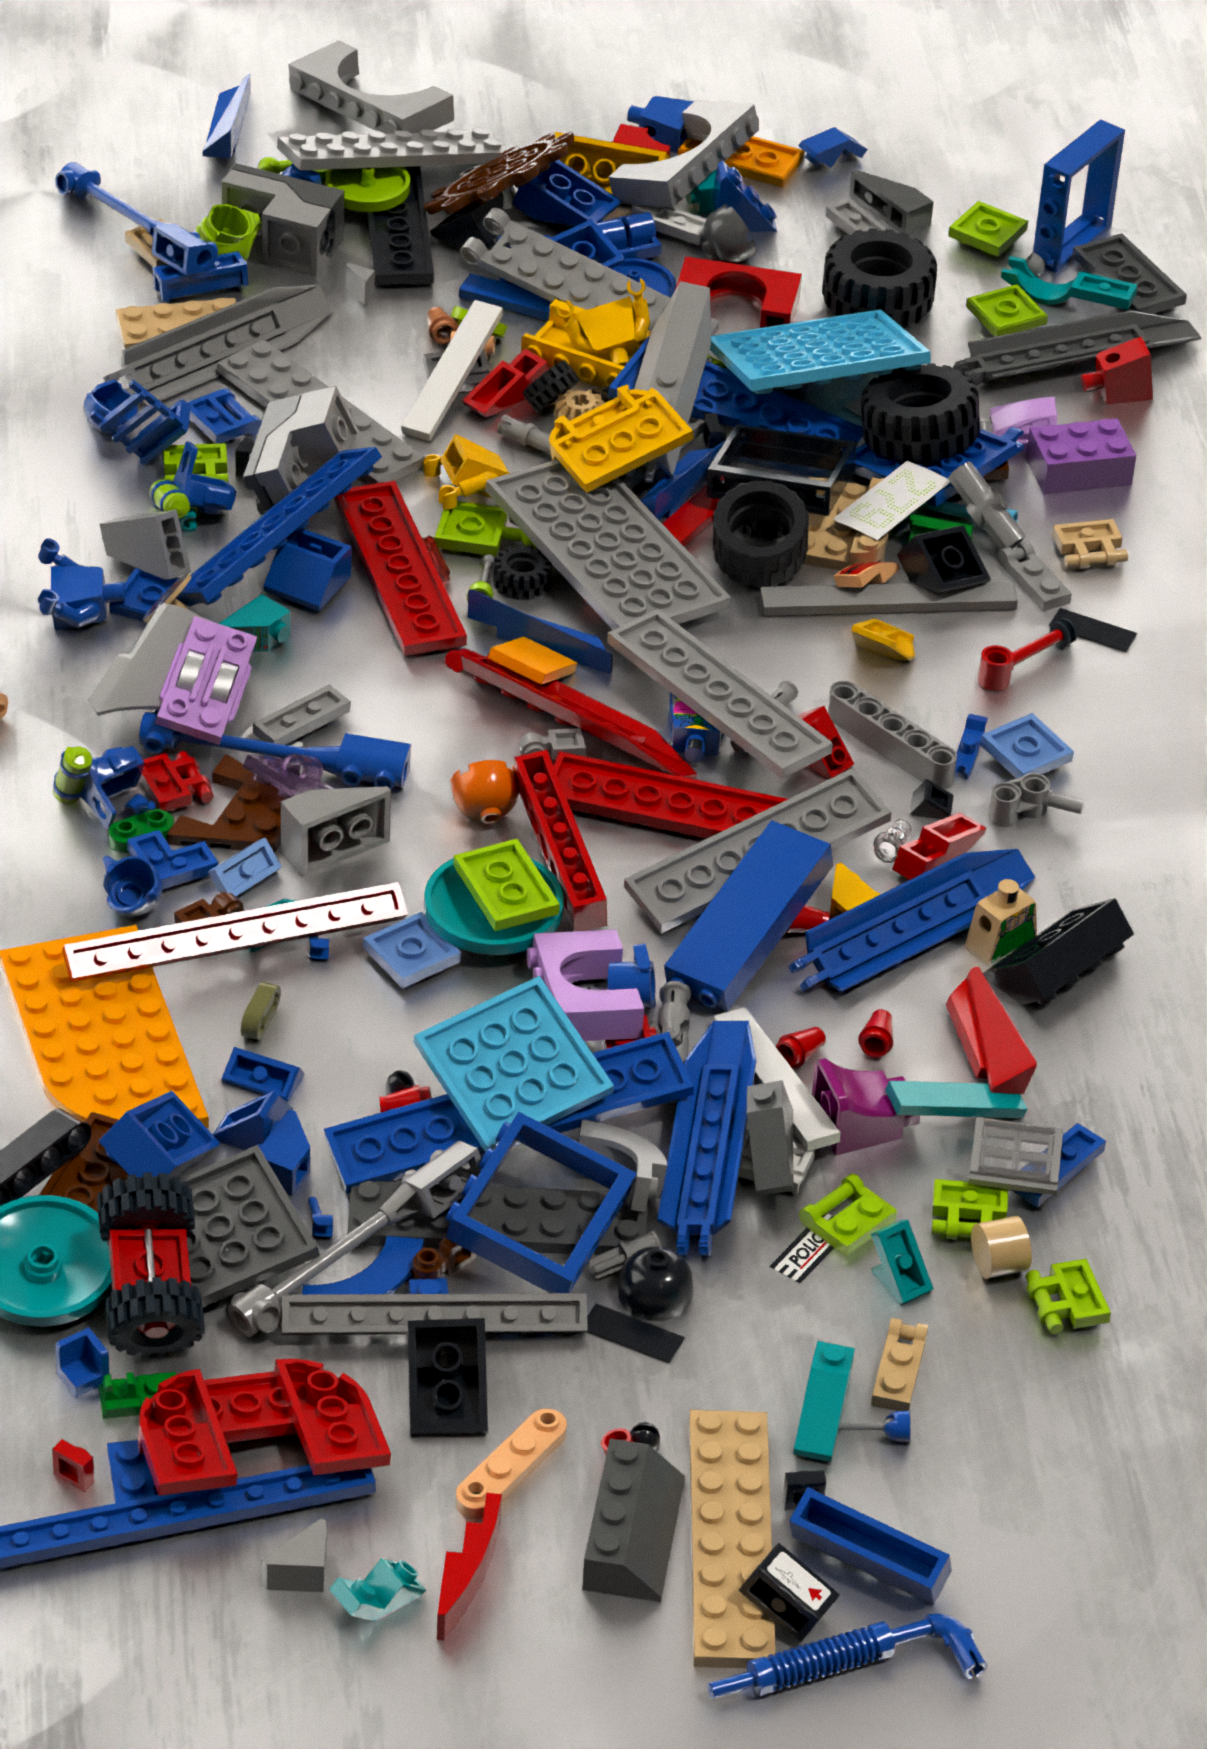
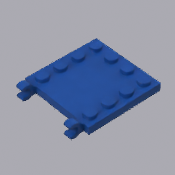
(985, 454)

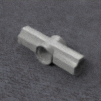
(986, 506)

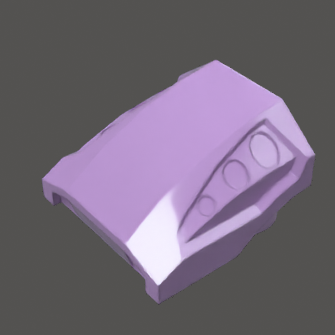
(1023, 416)

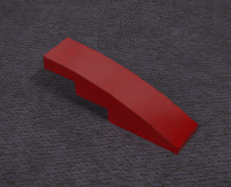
(466, 1570)

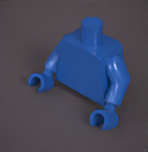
(76, 592)

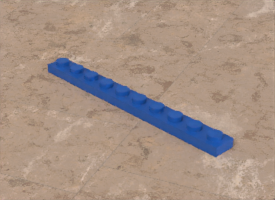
(176, 1513)

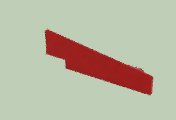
(990, 1036)

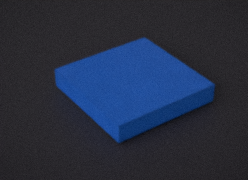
(140, 594)

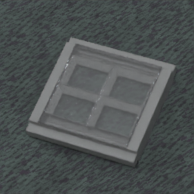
(1016, 1156)

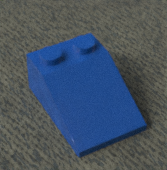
(564, 197)
(158, 1138)

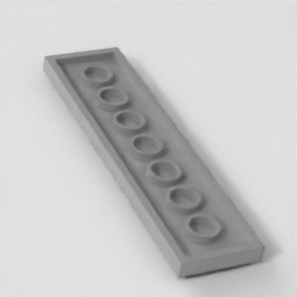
(390, 150)
(271, 376)
(720, 693)
(691, 878)

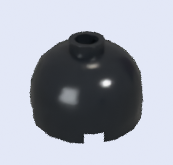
(655, 1283)

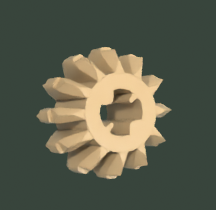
(576, 403)

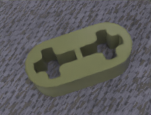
(260, 1010)

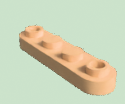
(512, 1461)

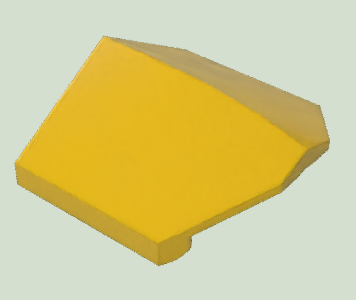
(884, 639)

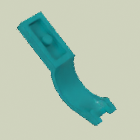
(1084, 287)

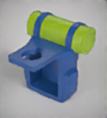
(192, 490)
(97, 778)

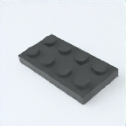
(1121, 260)

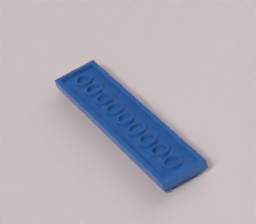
(406, 1137)

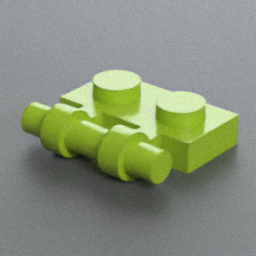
(209, 460)
(965, 1201)
(1079, 1296)

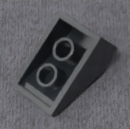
(447, 1376)

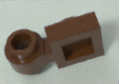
(222, 904)
(449, 1259)

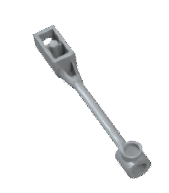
(423, 1191)

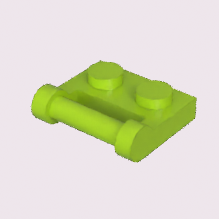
(853, 1224)

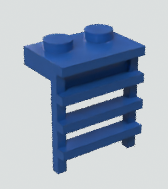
(154, 437)

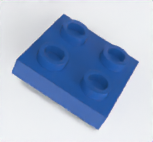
(633, 235)

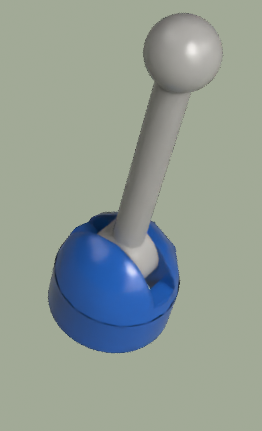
(895, 1426)

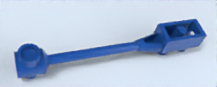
(171, 242)
(354, 761)

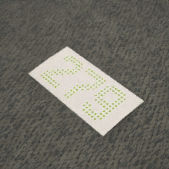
(892, 500)

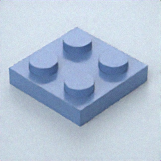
(1026, 747)
(411, 950)

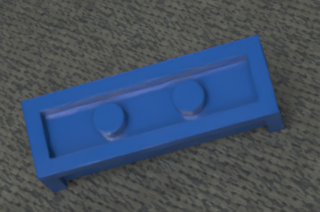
(227, 272)

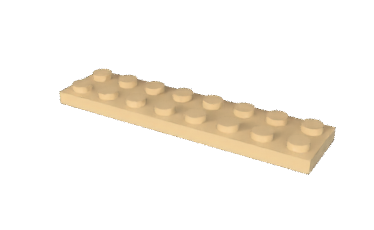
(728, 1535)

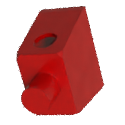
(1122, 373)

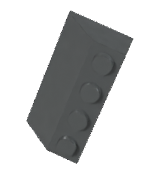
(633, 1523)

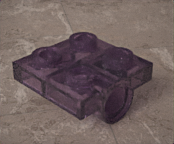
(286, 773)

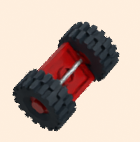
(149, 1262)

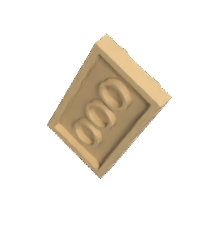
(145, 322)

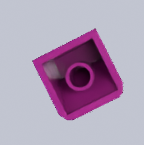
(858, 1106)

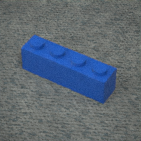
(870, 1546)

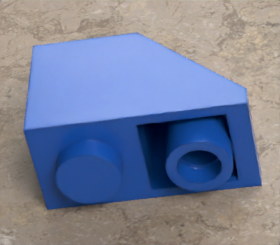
(288, 1152)

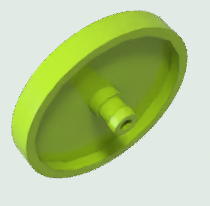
(371, 187)

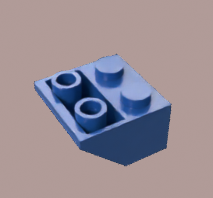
(309, 569)

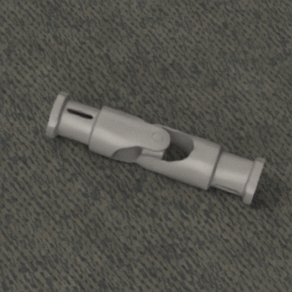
(675, 1016)

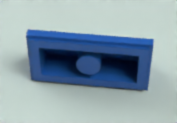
(262, 1074)

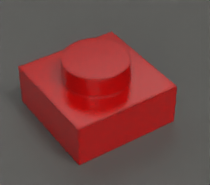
(73, 1465)

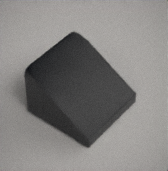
(931, 801)

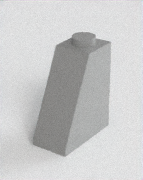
(148, 543)

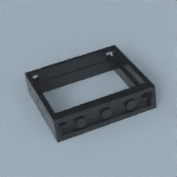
(787, 449)

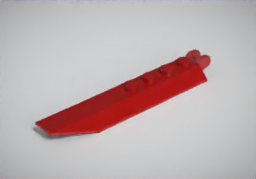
(575, 709)

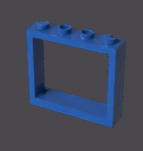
(1102, 150)
(513, 1255)

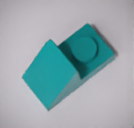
(902, 1263)

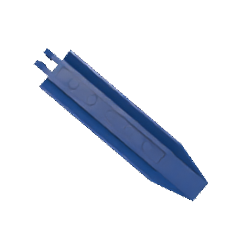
(906, 918)
(709, 1136)

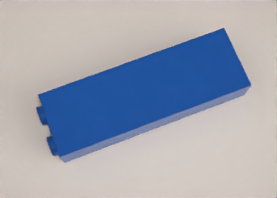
(749, 915)

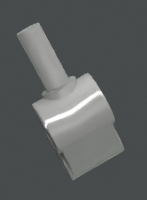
(1027, 796)

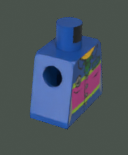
(691, 732)

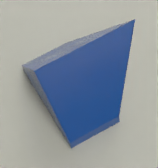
(251, 1122)

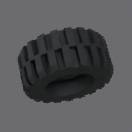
(882, 273)
(920, 414)

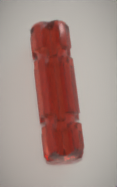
(437, 558)

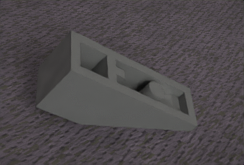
(893, 202)
(771, 1137)

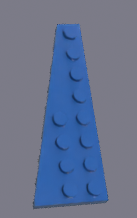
(735, 404)

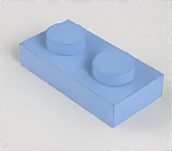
(245, 868)

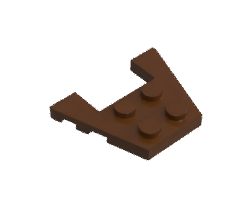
(246, 819)

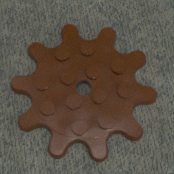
(510, 168)

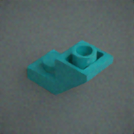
(381, 1592)

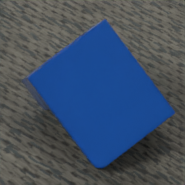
(81, 1362)

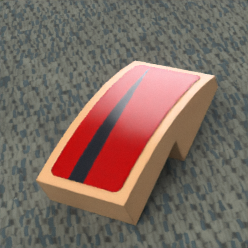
(865, 573)

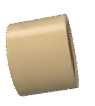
(1001, 1247)

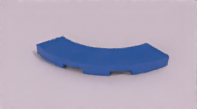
(380, 1277)

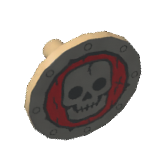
(170, 596)

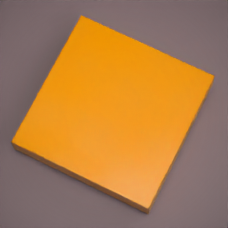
(532, 660)

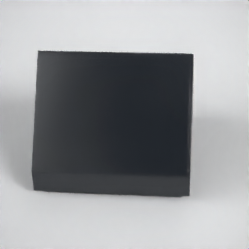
(242, 455)

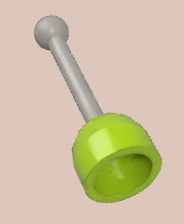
(482, 586)

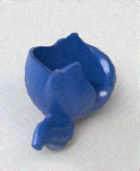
(104, 399)
(131, 885)

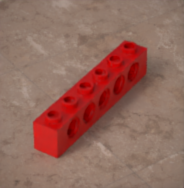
(561, 841)

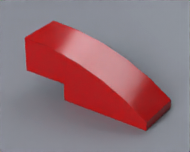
(505, 384)
(937, 845)

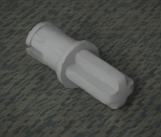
(614, 1259)

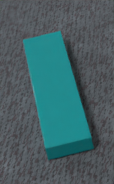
(953, 1100)

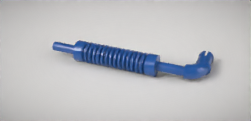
(850, 1651)

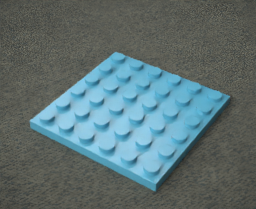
(818, 351)

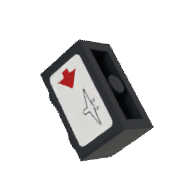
(789, 1592)

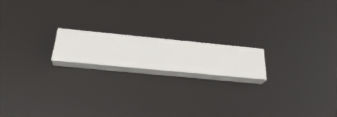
(452, 370)
(810, 1121)

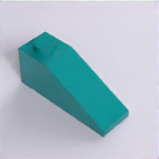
(824, 1401)

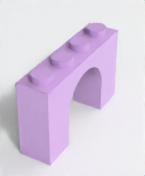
(586, 956)

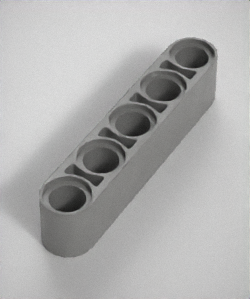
(891, 734)

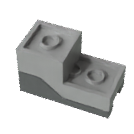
(297, 216)
(295, 441)

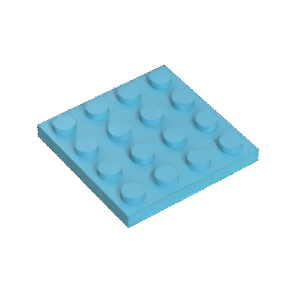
(511, 1059)

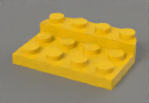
(617, 436)

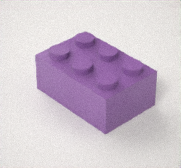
(1080, 456)

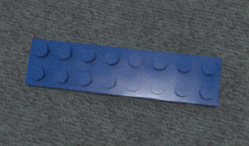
(276, 524)

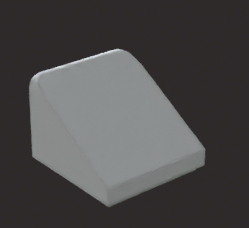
(360, 282)

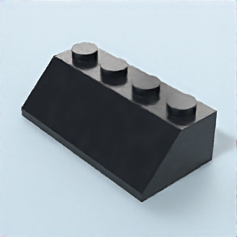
(1061, 953)

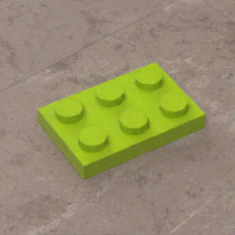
(506, 884)

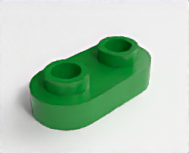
(139, 825)

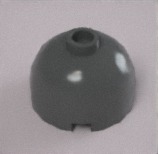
(726, 237)

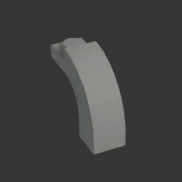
(631, 1152)

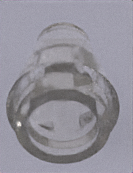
(891, 839)

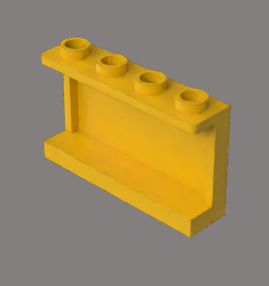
(555, 346)

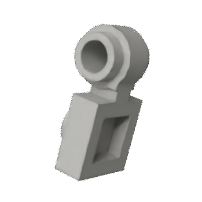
(557, 740)

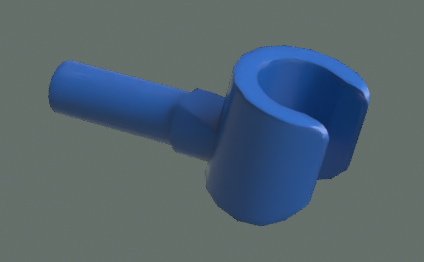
(140, 804)
(319, 948)
(321, 1224)

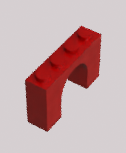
(772, 289)

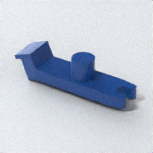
(970, 744)

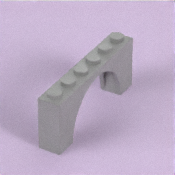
(324, 78)
(666, 182)

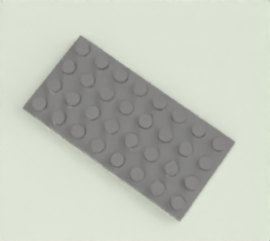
(607, 546)

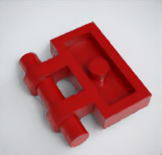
(167, 788)

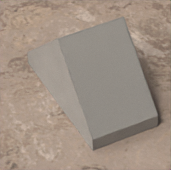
(299, 1562)

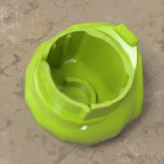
(230, 229)

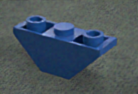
(744, 200)

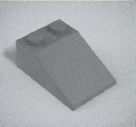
(333, 825)

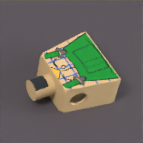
(1002, 922)

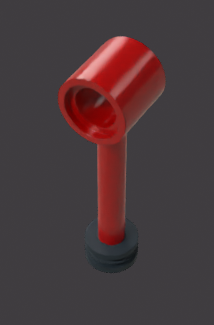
(999, 661)

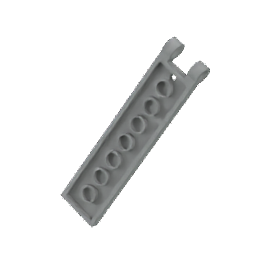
(554, 269)

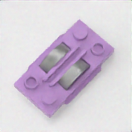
(206, 680)

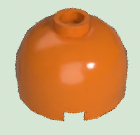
(485, 790)

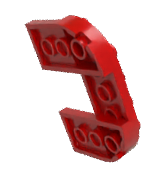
(193, 1419)

